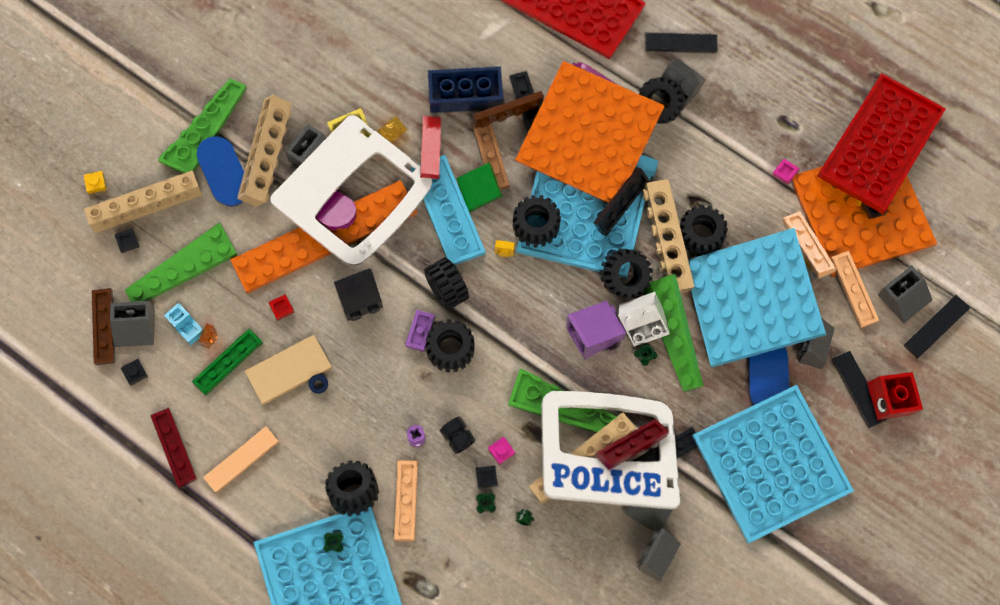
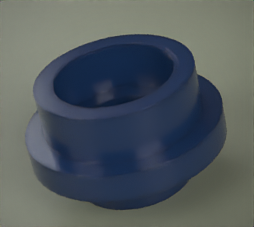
(323, 379)

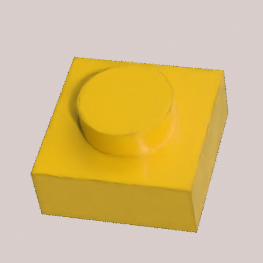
(95, 182)
(504, 248)

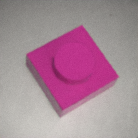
(785, 171)
(501, 450)

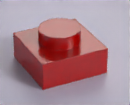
(281, 307)

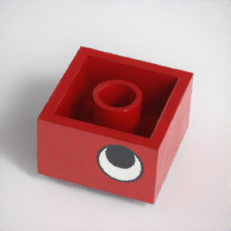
(895, 395)

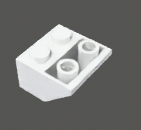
(643, 319)

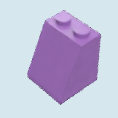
(595, 328)

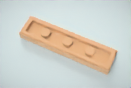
(810, 245)
(854, 289)
(241, 459)
(406, 501)

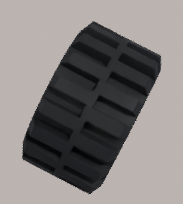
(675, 93)
(540, 207)
(705, 217)
(640, 277)
(446, 283)
(445, 331)
(348, 475)

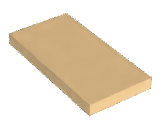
(288, 369)

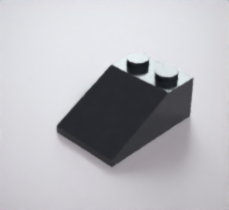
(358, 295)

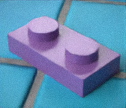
(419, 329)

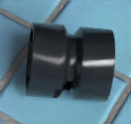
(459, 437)

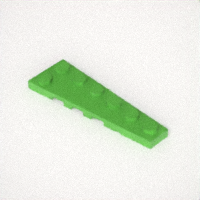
(183, 153)
(194, 259)
(679, 341)
(531, 390)

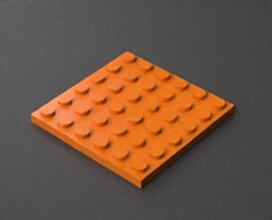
(589, 132)
(845, 226)

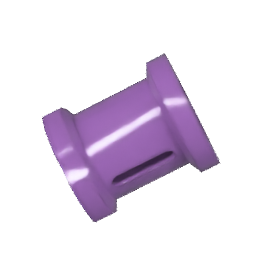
(414, 430)

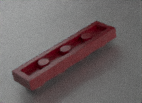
(632, 444)
(173, 447)

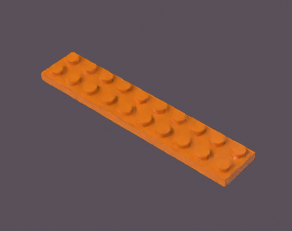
(299, 249)

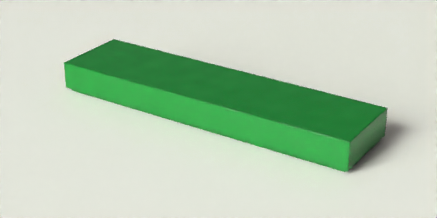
(227, 362)

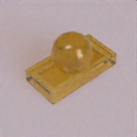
(392, 129)

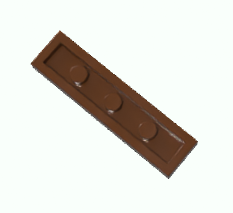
(503, 111)
(102, 334)

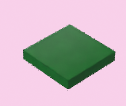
(479, 187)

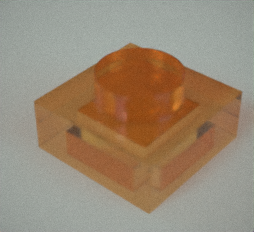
(208, 336)

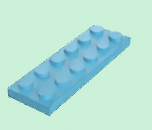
(451, 217)

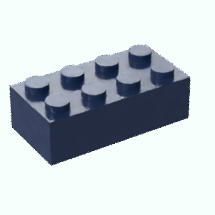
(465, 89)

